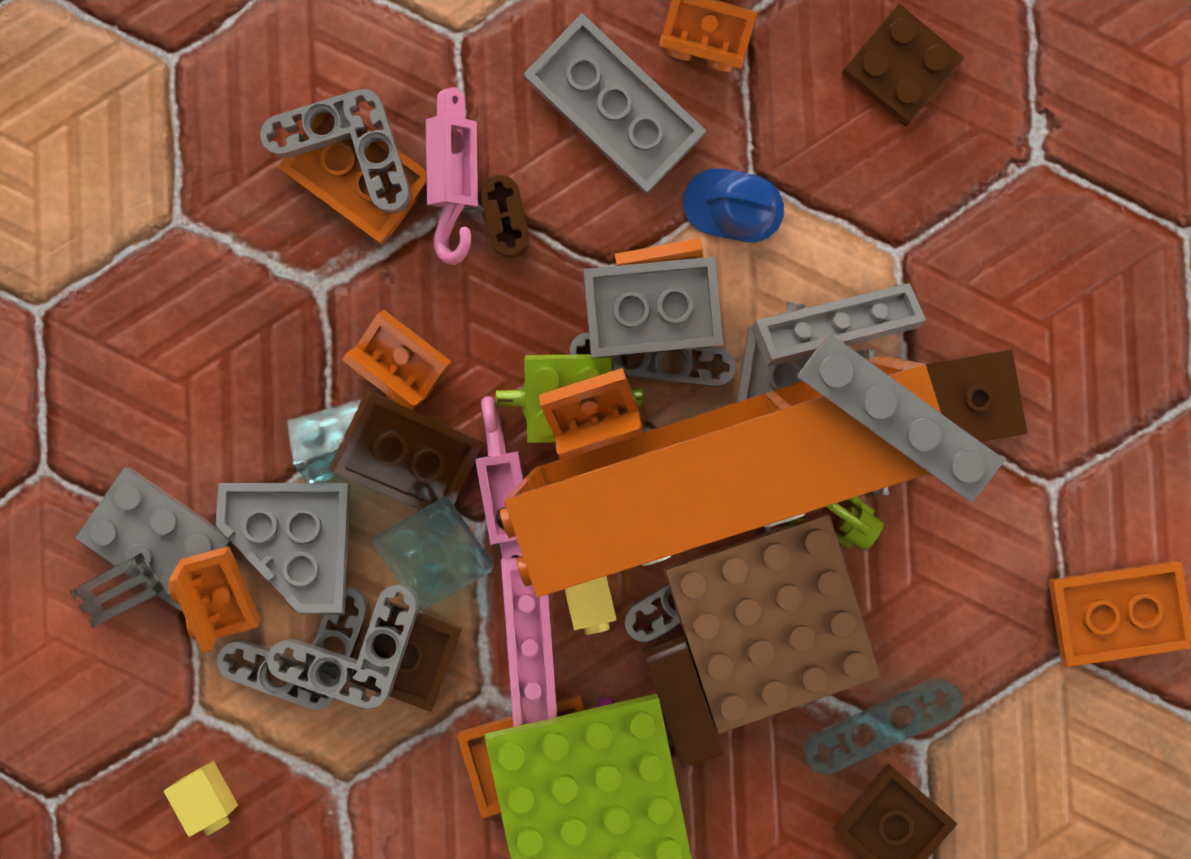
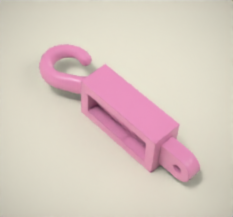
(451, 174)
(498, 477)

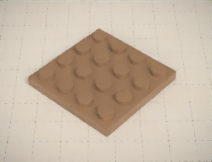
(772, 622)

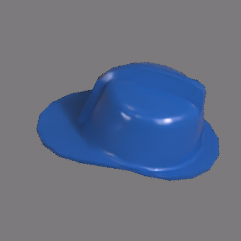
(733, 205)

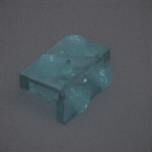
(317, 439)

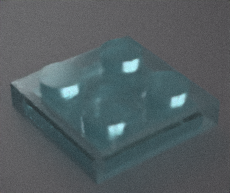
(433, 552)

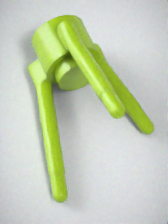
(856, 524)

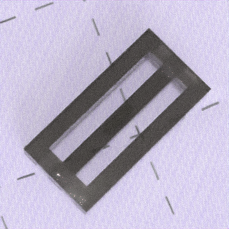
(93, 603)

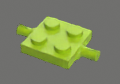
(546, 374)

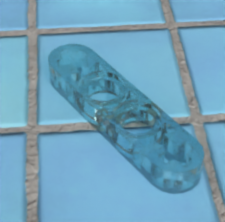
(885, 733)

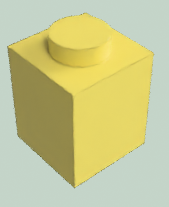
(591, 606)
(202, 800)

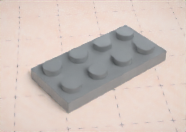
(614, 104)

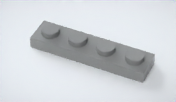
(848, 319)
(900, 418)

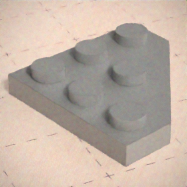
(292, 538)

